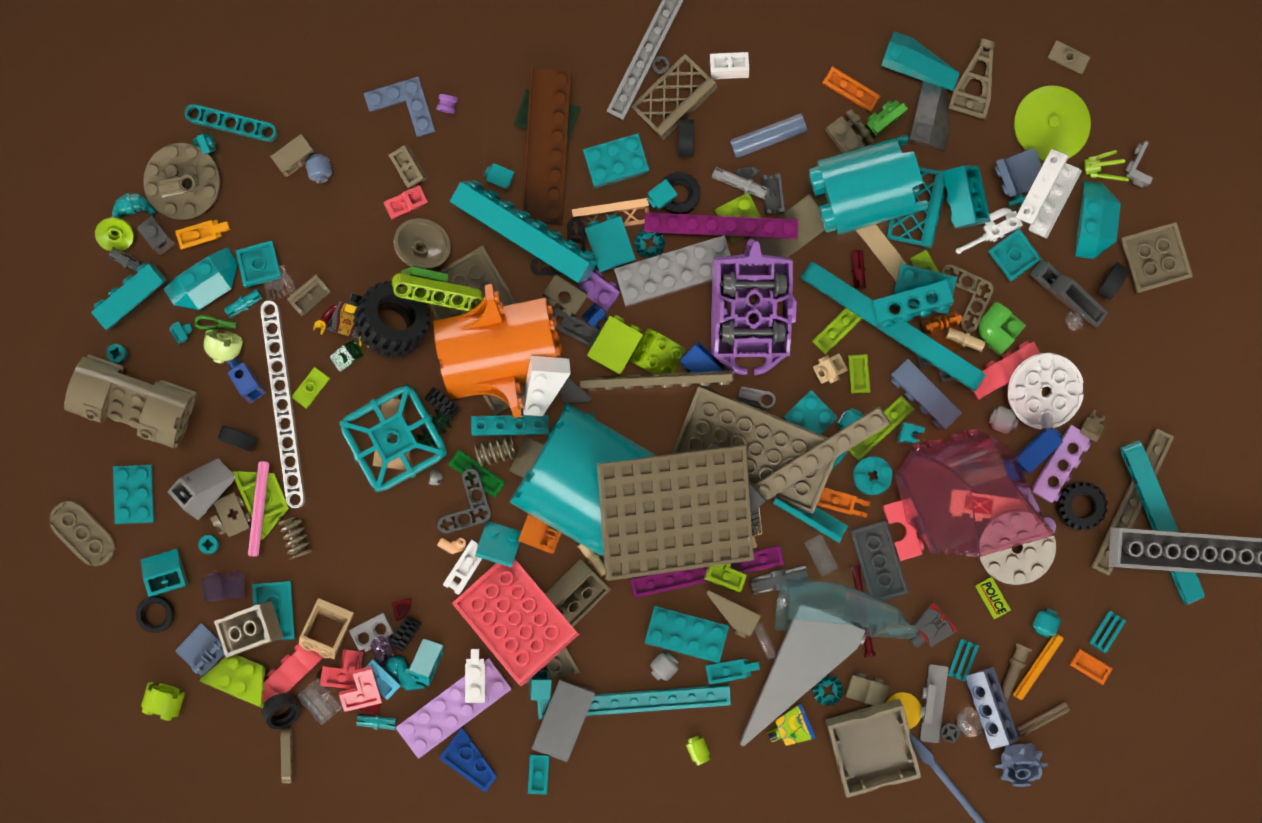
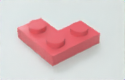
(343, 676)
(365, 694)

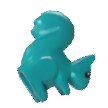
(398, 667)

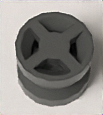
(952, 734)

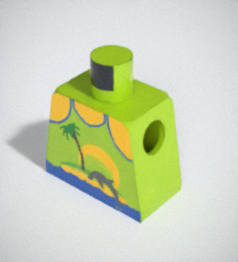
(792, 727)

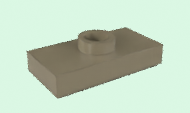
(1068, 57)

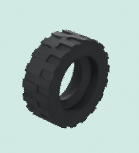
(693, 188)

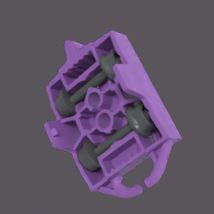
(769, 334)

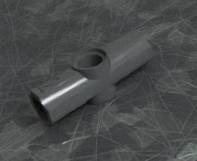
(774, 579)

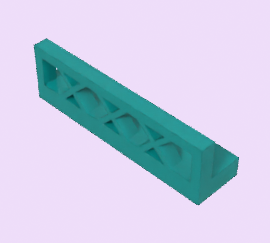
(819, 520)

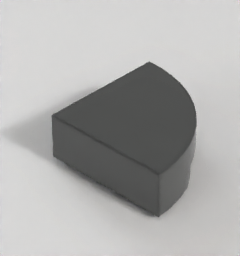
(747, 172)

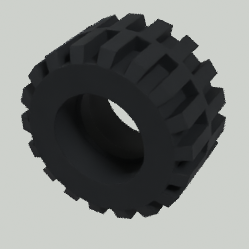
(1098, 502)

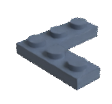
(405, 91)

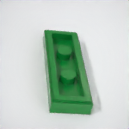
(491, 482)

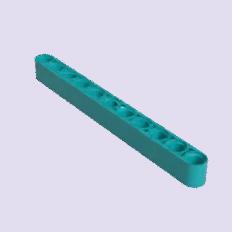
(900, 331)

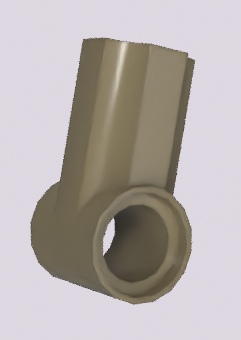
(177, 185)

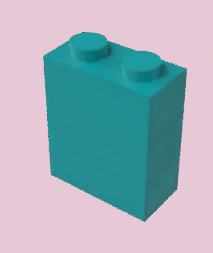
(609, 242)

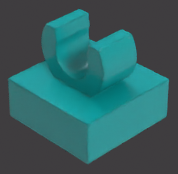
(179, 333)

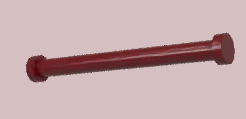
(858, 586)

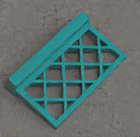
(932, 215)

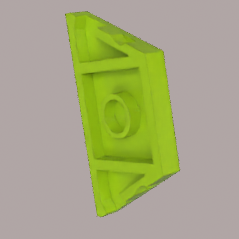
(275, 501)
(238, 678)

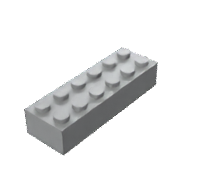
(670, 271)

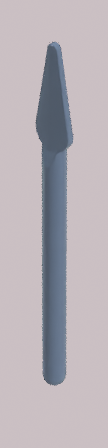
(928, 758)

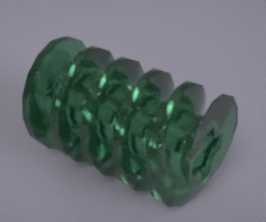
(440, 422)

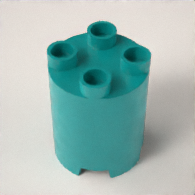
(867, 186)

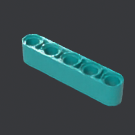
(224, 117)

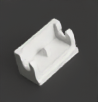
(729, 65)

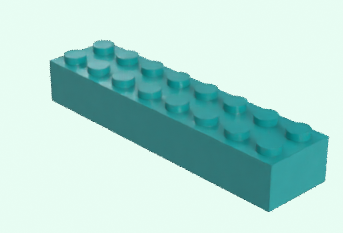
(524, 231)

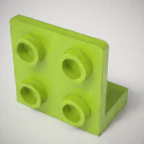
(657, 353)

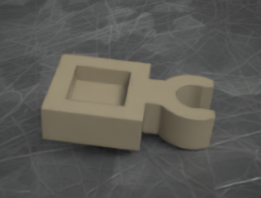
(1093, 426)

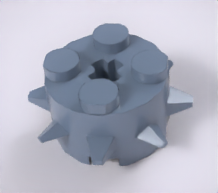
(1021, 764)

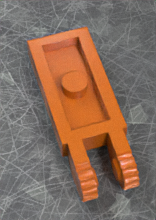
(841, 502)

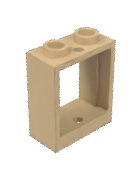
(330, 611)

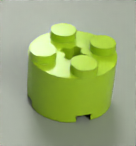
(162, 700)

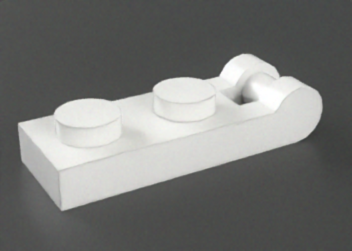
(464, 568)

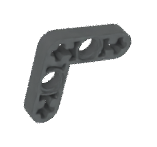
(475, 505)

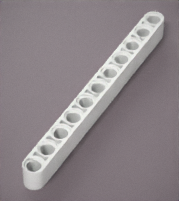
(277, 396)

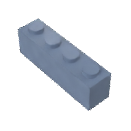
(926, 394)

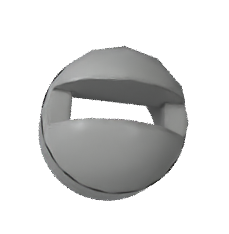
(435, 477)

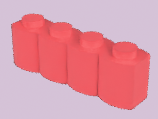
(1000, 372)
(290, 672)

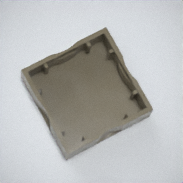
(873, 748)

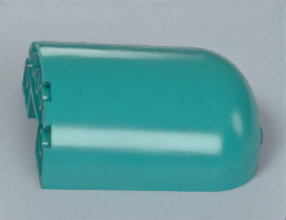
(564, 477)

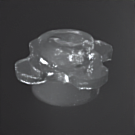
(1074, 321)

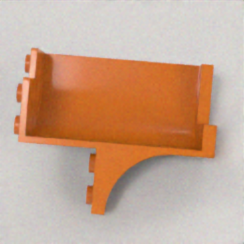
(492, 347)

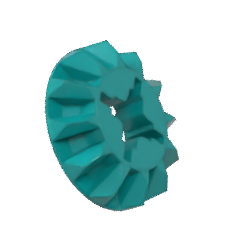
(640, 245)
(837, 689)

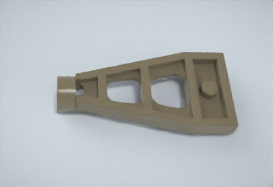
(972, 104)

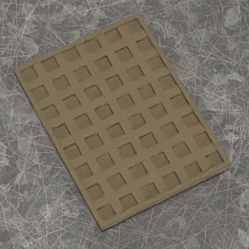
(675, 512)

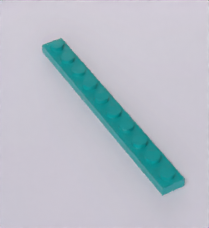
(653, 700)

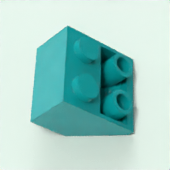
(163, 573)

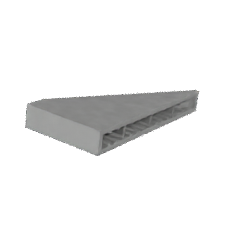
(803, 660)

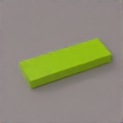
(836, 330)

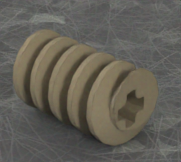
(495, 451)
(295, 537)

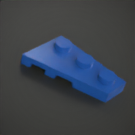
(468, 761)

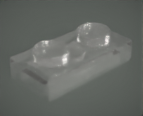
(821, 555)

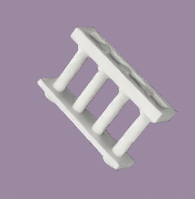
(1048, 193)

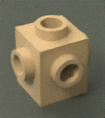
(830, 368)

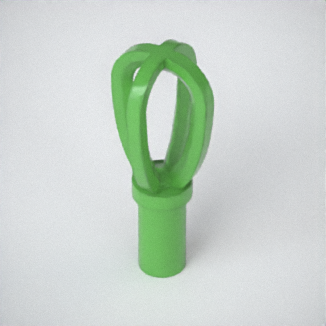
(220, 324)

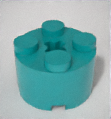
(861, 477)

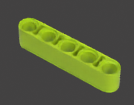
(430, 286)

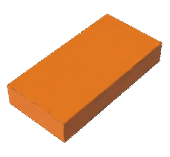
(1091, 666)

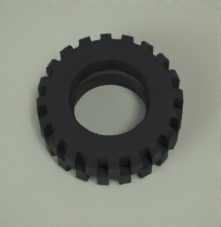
(383, 338)

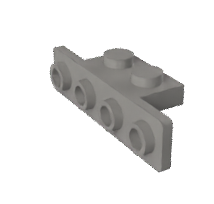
(933, 704)

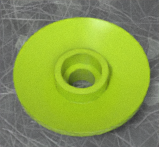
(108, 239)

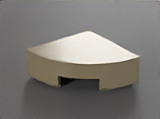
(217, 522)

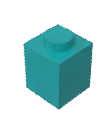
(499, 176)
(661, 195)
(540, 686)

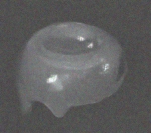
(969, 722)

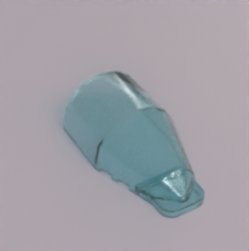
(839, 605)

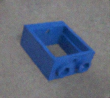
(1038, 450)

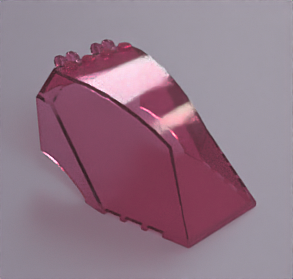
(969, 496)

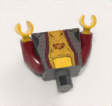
(340, 318)

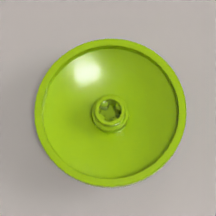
(1052, 120)

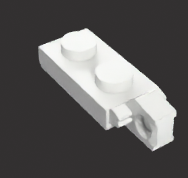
(475, 678)

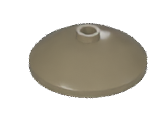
(425, 236)

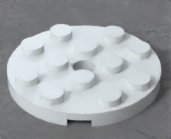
(1064, 395)

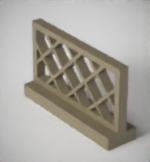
(688, 104)

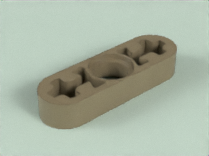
(286, 755)

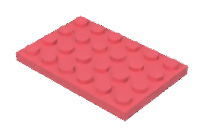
(515, 620)

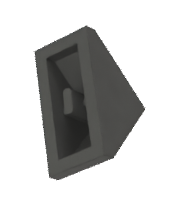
(573, 394)

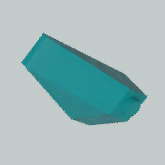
(915, 60)

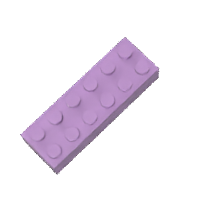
(450, 712)

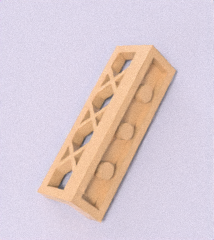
(612, 208)

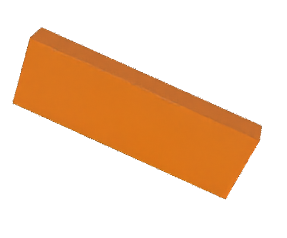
(851, 89)

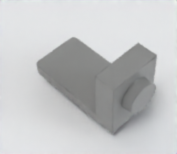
(1139, 178)

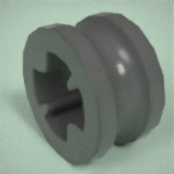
(657, 60)

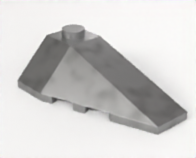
(930, 119)

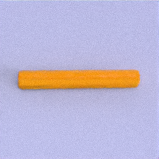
(1038, 666)

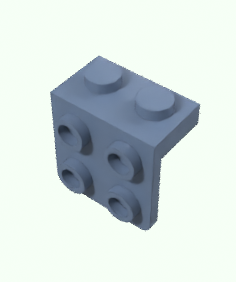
(1019, 172)

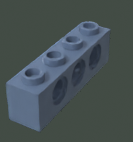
(992, 708)

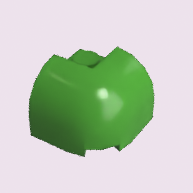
(999, 328)

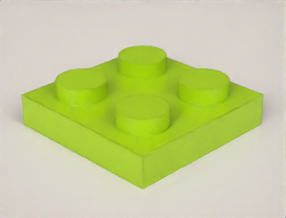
(739, 207)

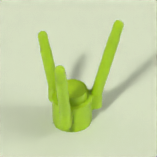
(1093, 166)

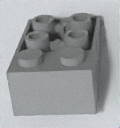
(201, 487)

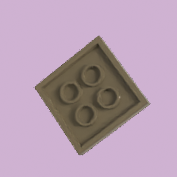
(1156, 257)

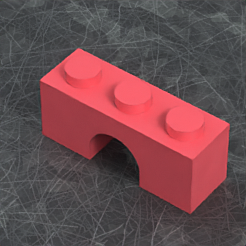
(910, 545)

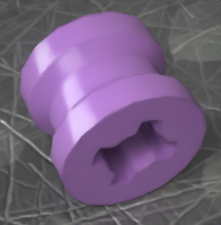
(446, 103)

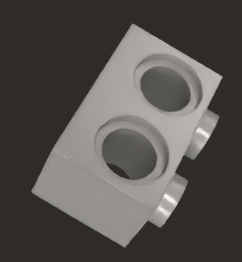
(370, 628)

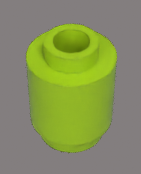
(698, 750)

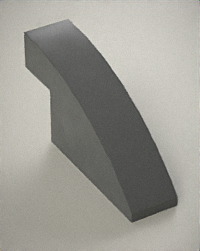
(1069, 293)

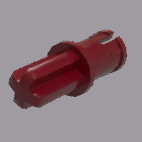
(858, 269)

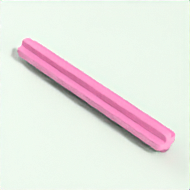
(258, 508)

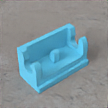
(386, 683)

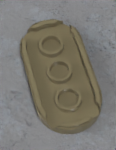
(82, 533)

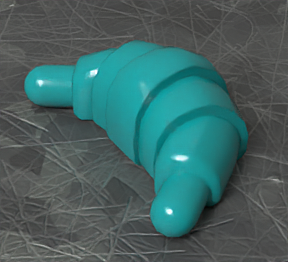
(131, 204)

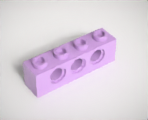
(1041, 487)

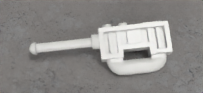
(994, 231)

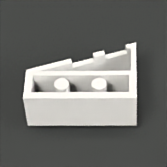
(543, 383)

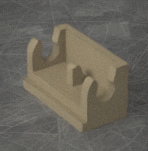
(293, 155)
(408, 166)
(309, 295)

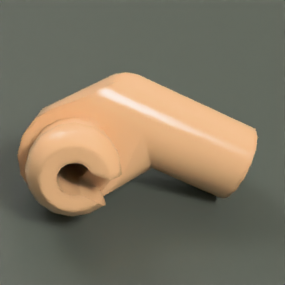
(452, 547)

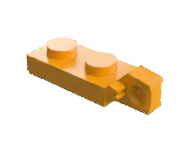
(201, 233)

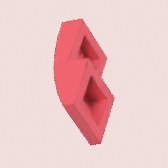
(405, 202)

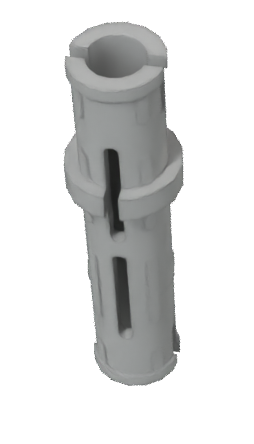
(736, 181)

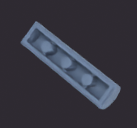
(768, 135)

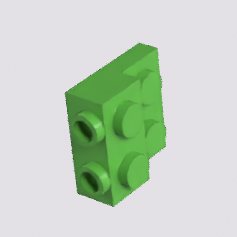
(890, 114)

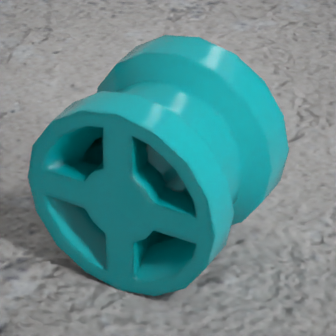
(120, 355)
(213, 544)

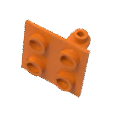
(938, 326)
(539, 535)

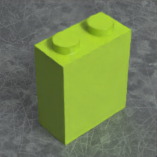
(615, 344)

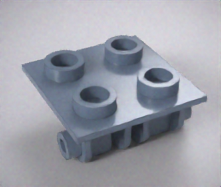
(201, 650)

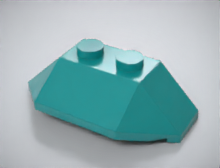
(1097, 220)
(203, 281)

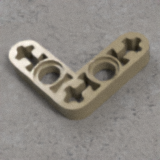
(974, 290)

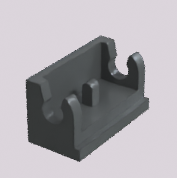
(774, 201)

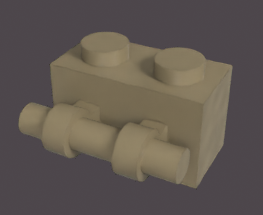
(845, 137)

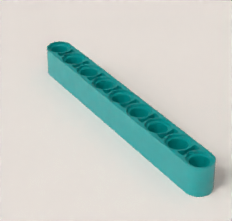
(1158, 512)

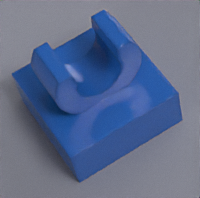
(593, 315)

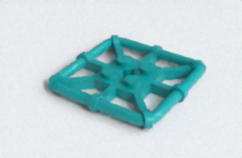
(380, 434)

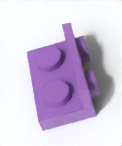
(600, 291)

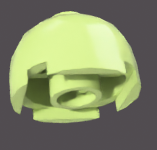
(222, 346)

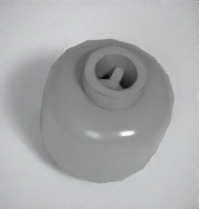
(1003, 420)
(664, 666)

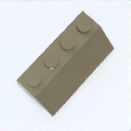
(577, 592)

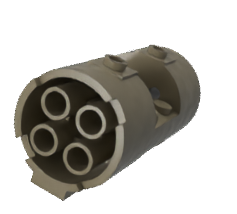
(103, 391)

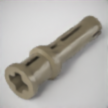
(1017, 663)

